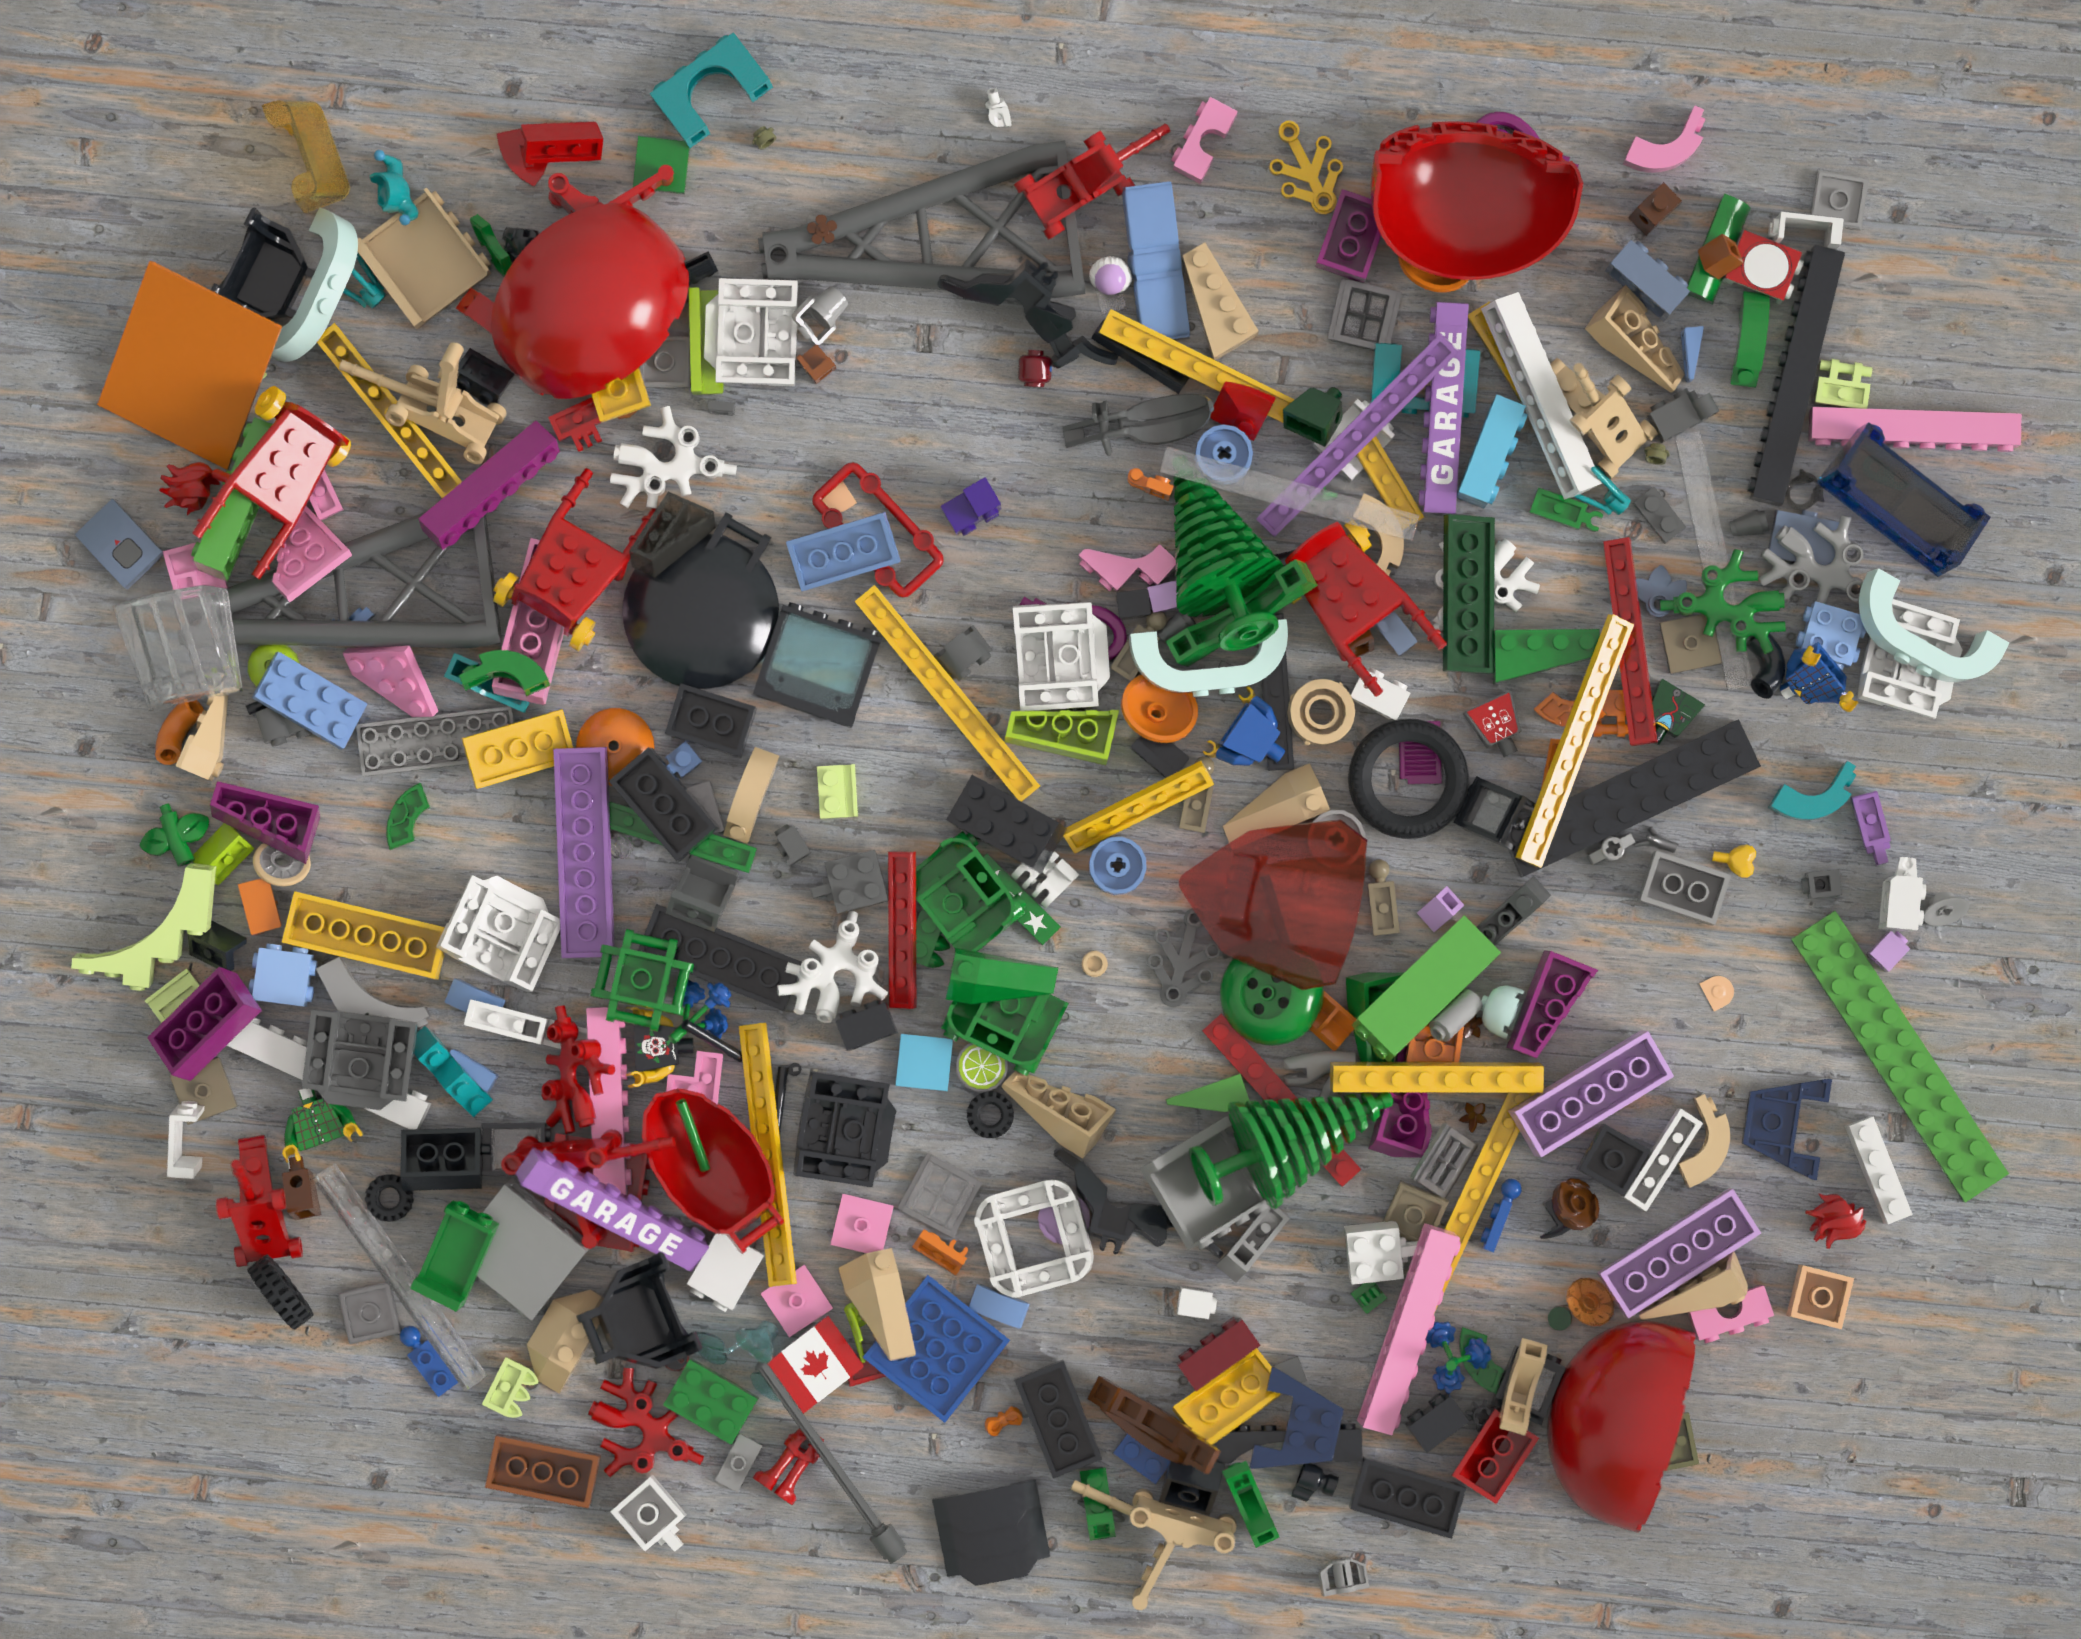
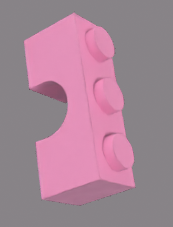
(1213, 119)
(1752, 1309)

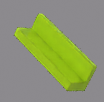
(702, 373)

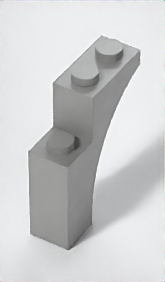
(353, 998)

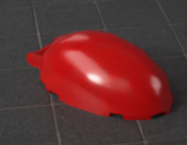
(739, 1177)

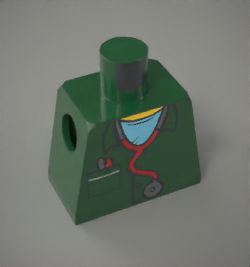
(1673, 709)

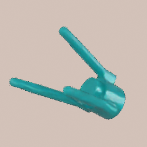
(372, 292)
(1615, 499)

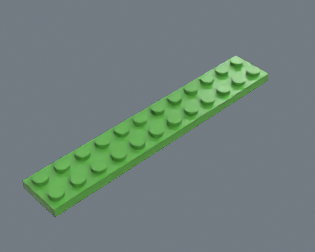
(1899, 1056)

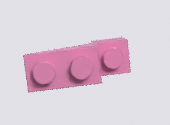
(1118, 570)

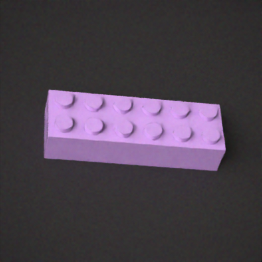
(1591, 1093)
(1679, 1253)

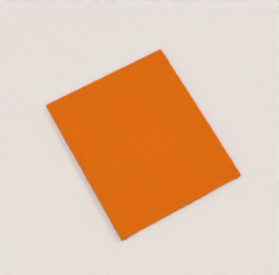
(189, 365)

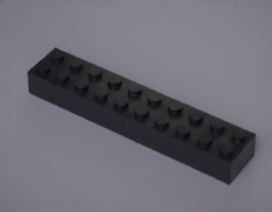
(1645, 792)

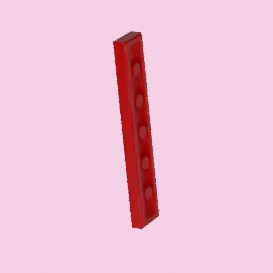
(902, 929)

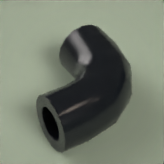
(1771, 668)

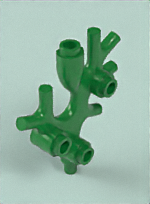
(1718, 610)

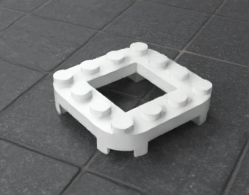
(998, 1249)

